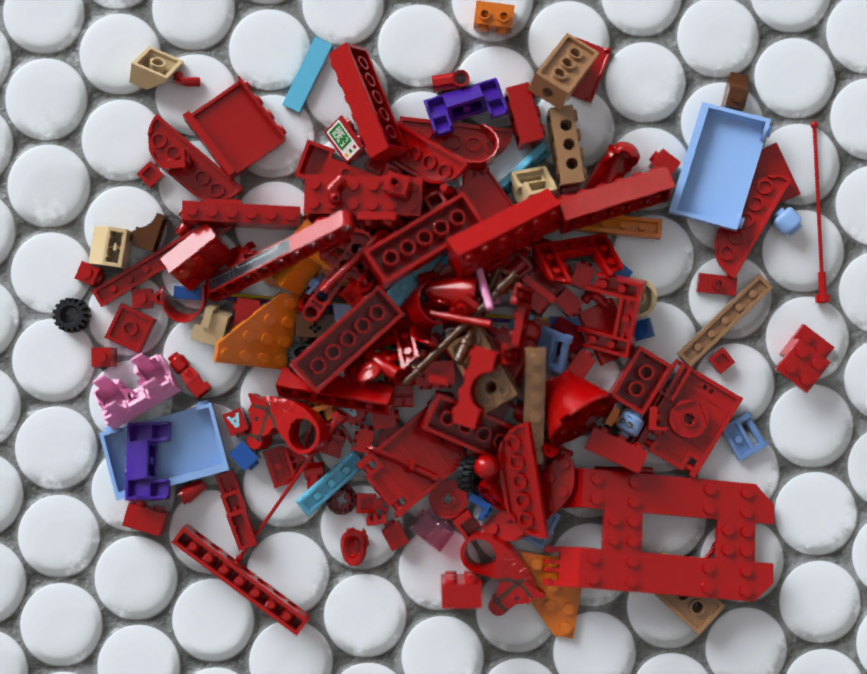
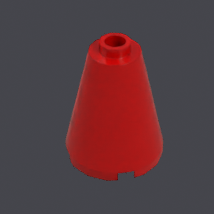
(451, 288)

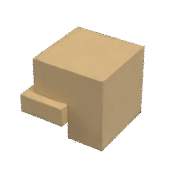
(530, 182)
(213, 325)

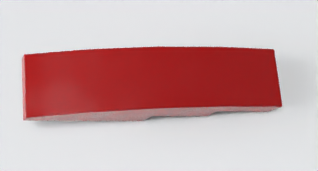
(236, 509)

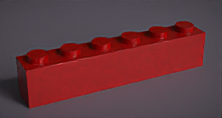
(240, 215)
(370, 398)

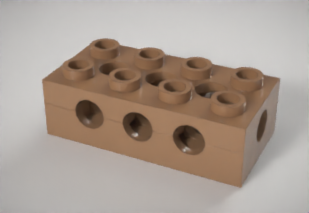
(558, 89)
(558, 139)
(506, 385)
(696, 618)

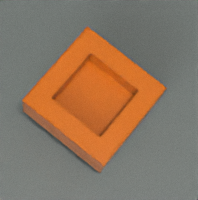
(612, 417)

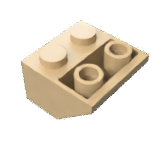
(110, 247)

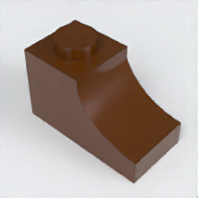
(736, 92)
(149, 235)

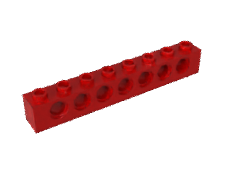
(241, 579)

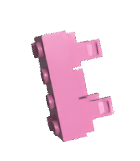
(123, 404)

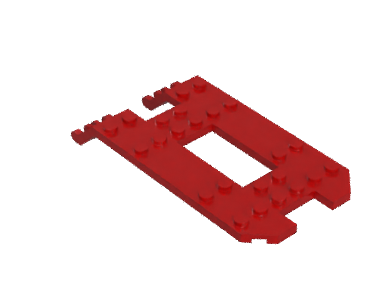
(624, 566)

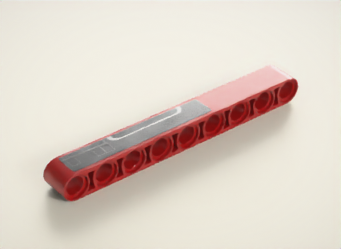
(280, 256)

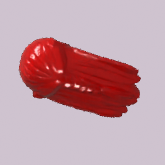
(614, 165)

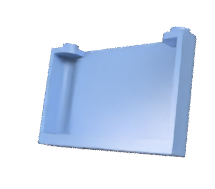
(719, 166)
(193, 452)

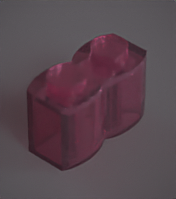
(431, 529)

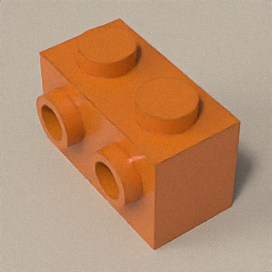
(493, 17)

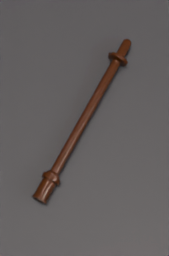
(500, 289)
(466, 344)

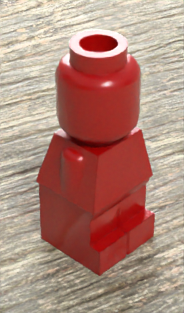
(190, 377)

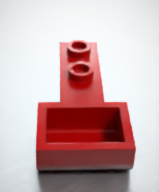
(319, 161)

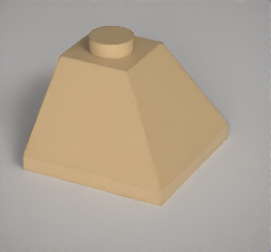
(153, 68)

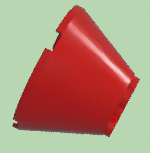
(574, 406)

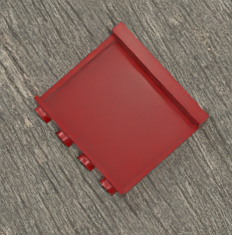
(236, 128)

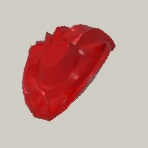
(354, 546)

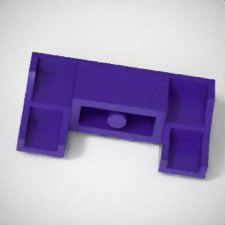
(465, 103)
(142, 461)

